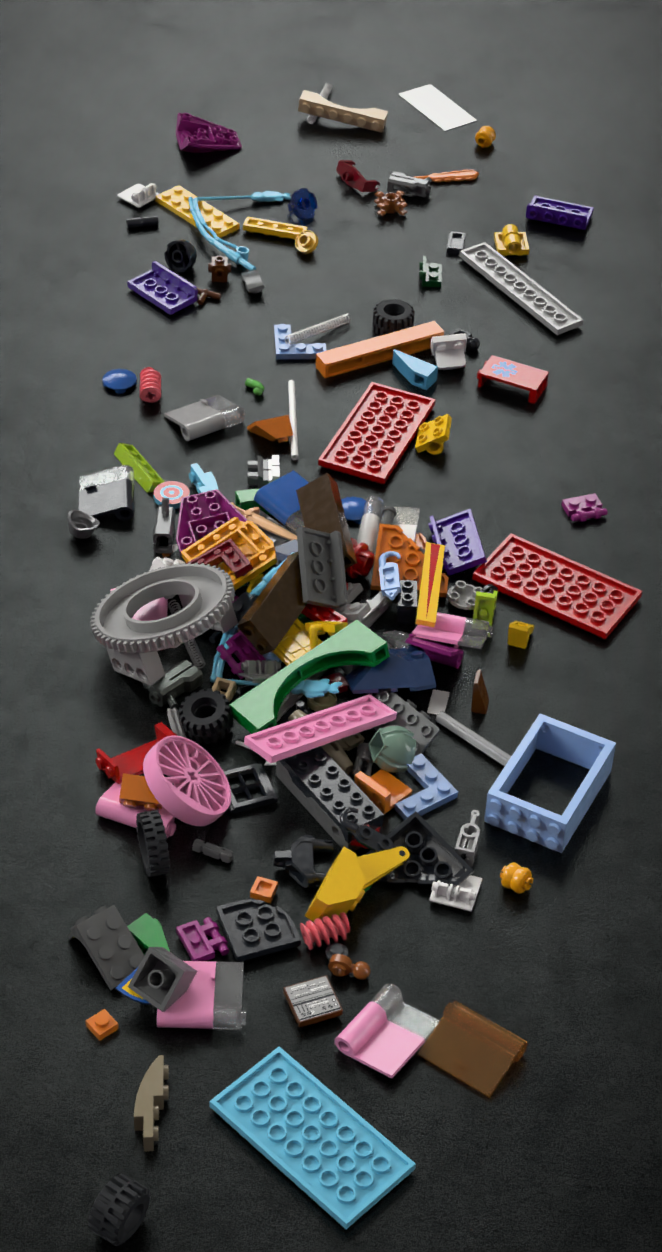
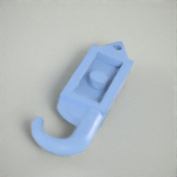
(389, 575)

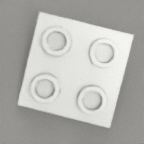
(139, 195)
(459, 896)

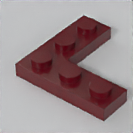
(227, 553)

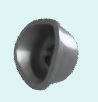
(81, 524)

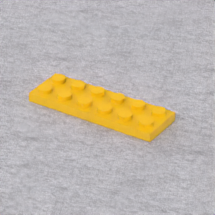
(177, 202)

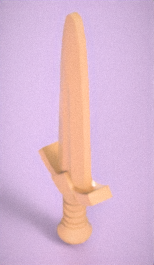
(253, 515)

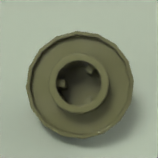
(321, 703)

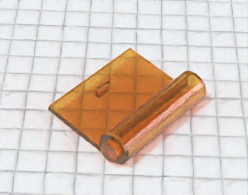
(472, 1042)

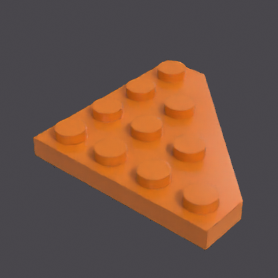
(411, 561)

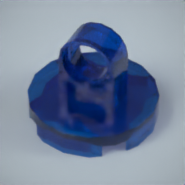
(303, 204)

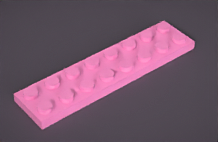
(319, 728)

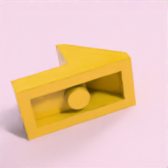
(519, 634)

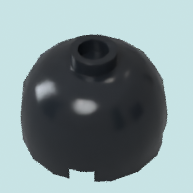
(180, 255)

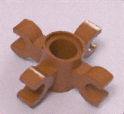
(390, 203)

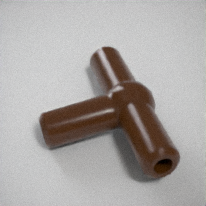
(206, 293)

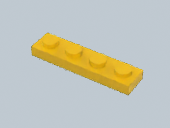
(272, 228)

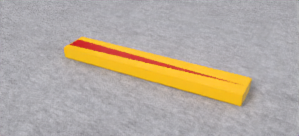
(430, 584)

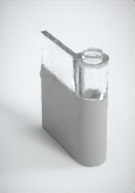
(206, 416)

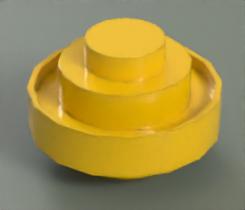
(306, 241)

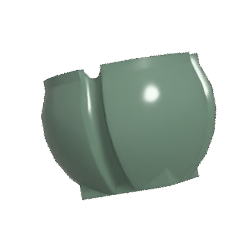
(393, 748)

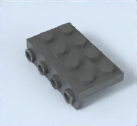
(322, 568)

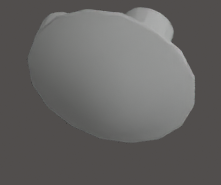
(463, 595)

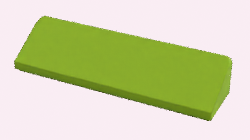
(143, 471)

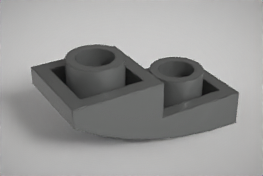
(252, 281)

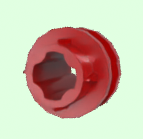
(364, 558)

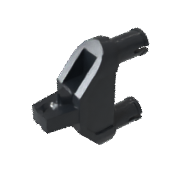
(300, 860)

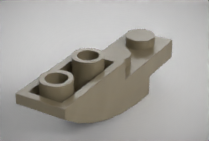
(150, 1100)

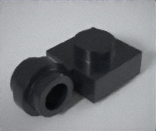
(472, 342)

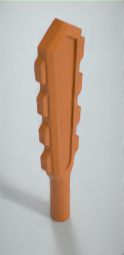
(452, 176)

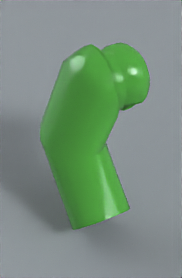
(257, 386)

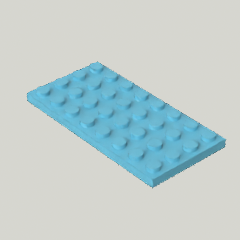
(312, 1136)

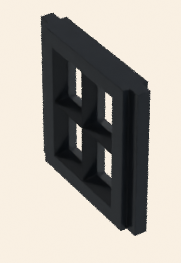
(262, 782)

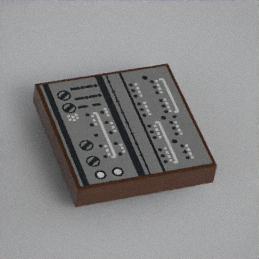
(313, 1001)

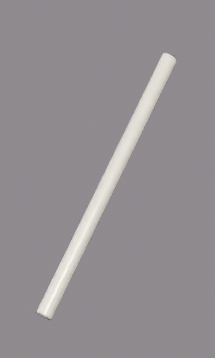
(293, 419)

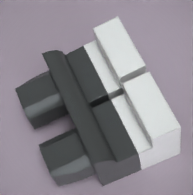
(263, 471)

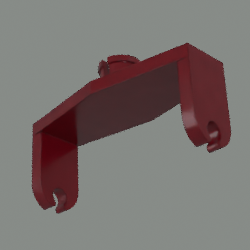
(354, 177)

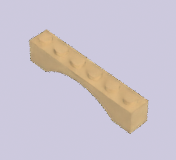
(316, 105)

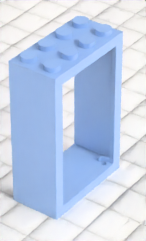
(536, 822)

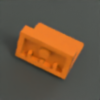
(382, 789)

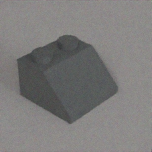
(161, 978)

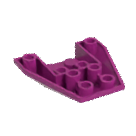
(202, 136)
(202, 515)

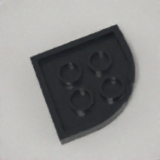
(256, 928)

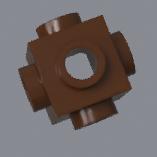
(219, 269)

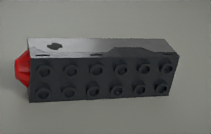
(326, 792)

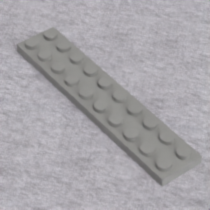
(521, 288)

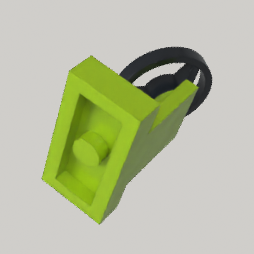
(485, 603)

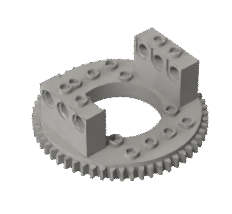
(133, 644)

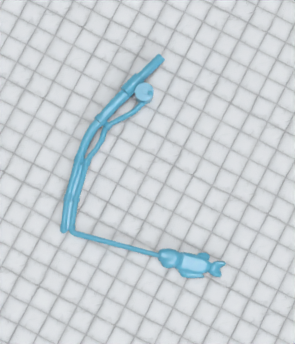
(242, 252)
(309, 688)

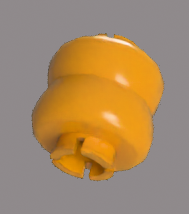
(485, 136)
(516, 878)

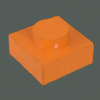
(263, 889)
(102, 1024)

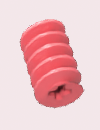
(150, 385)
(325, 929)

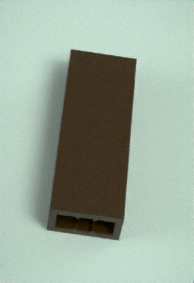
(324, 512)
(275, 607)

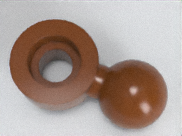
(342, 965)

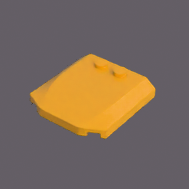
(249, 539)

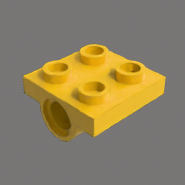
(511, 241)
(433, 435)

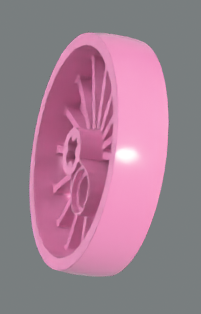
(194, 796)

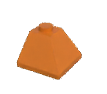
(273, 428)

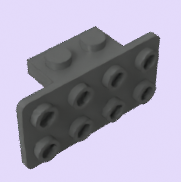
(409, 718)

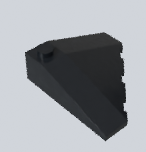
(429, 856)

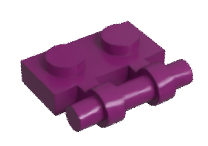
(584, 507)
(242, 649)
(196, 943)

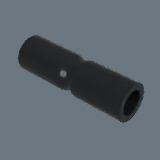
(139, 222)

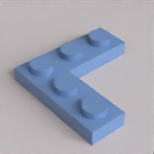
(294, 351)
(436, 792)

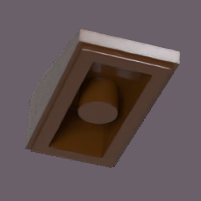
(480, 696)

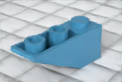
(415, 370)

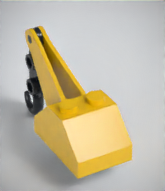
(352, 874)

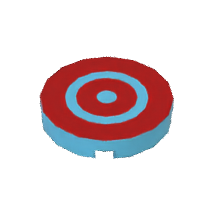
(172, 490)

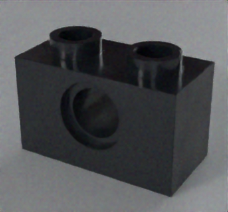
(407, 602)

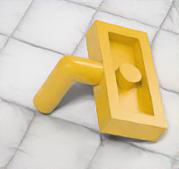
(320, 627)

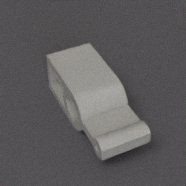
(469, 839)

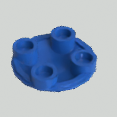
(119, 380)
(353, 508)

